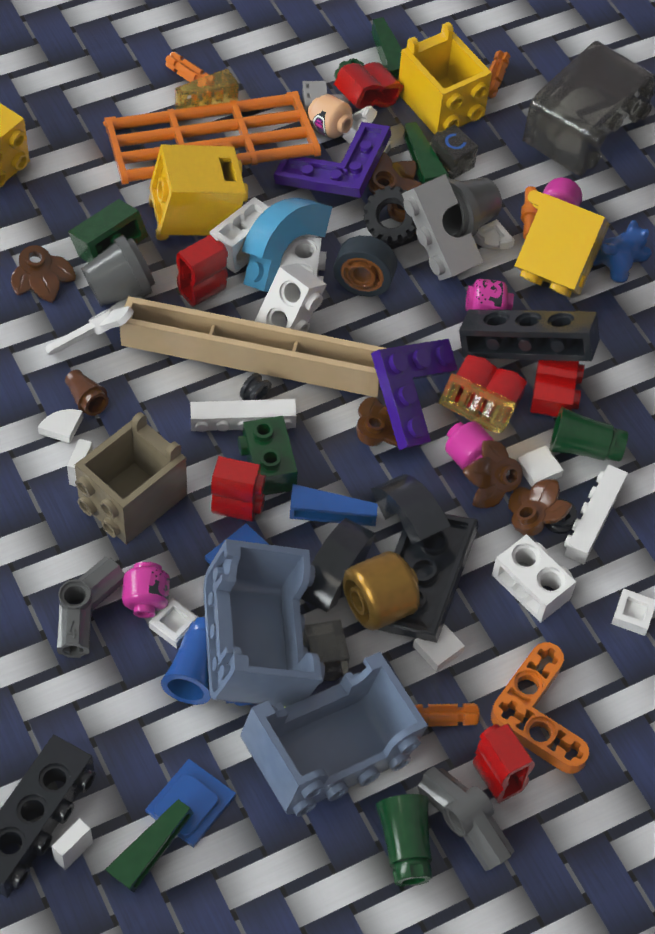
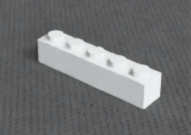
(232, 414)
(594, 513)

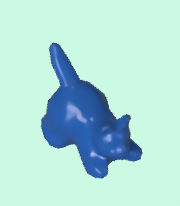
(623, 250)

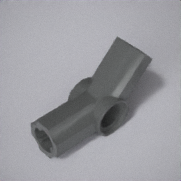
(75, 620)
(468, 816)

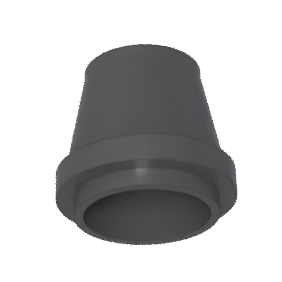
(477, 204)
(119, 273)

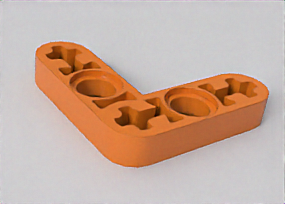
(525, 704)

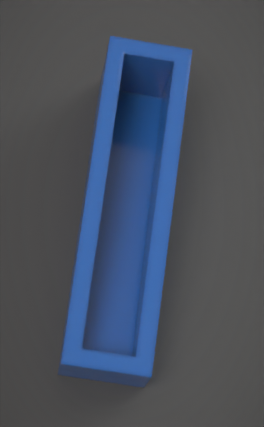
(329, 507)

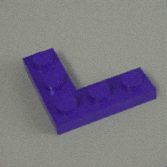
(341, 178)
(396, 371)

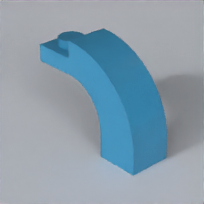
(274, 233)

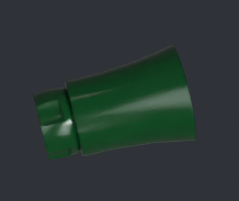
(587, 437)
(407, 837)

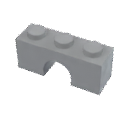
(446, 253)

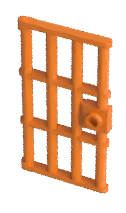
(238, 123)

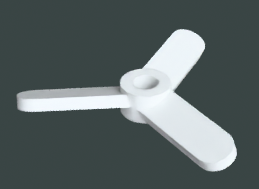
(105, 320)

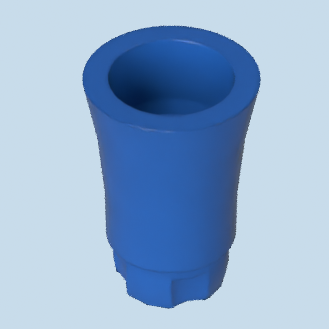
(188, 674)

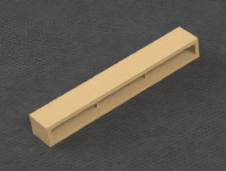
(251, 346)

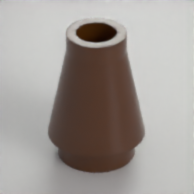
(88, 394)

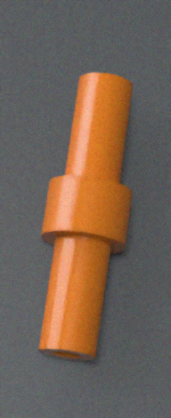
(528, 212)

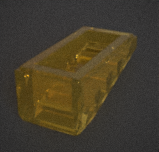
(213, 89)
(496, 412)

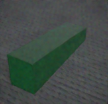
(387, 46)
(427, 163)
(141, 856)

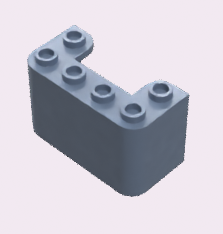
(258, 625)
(334, 737)

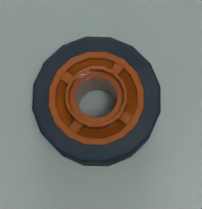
(365, 266)

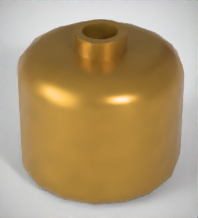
(381, 590)

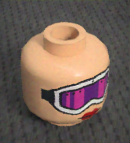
(330, 116)

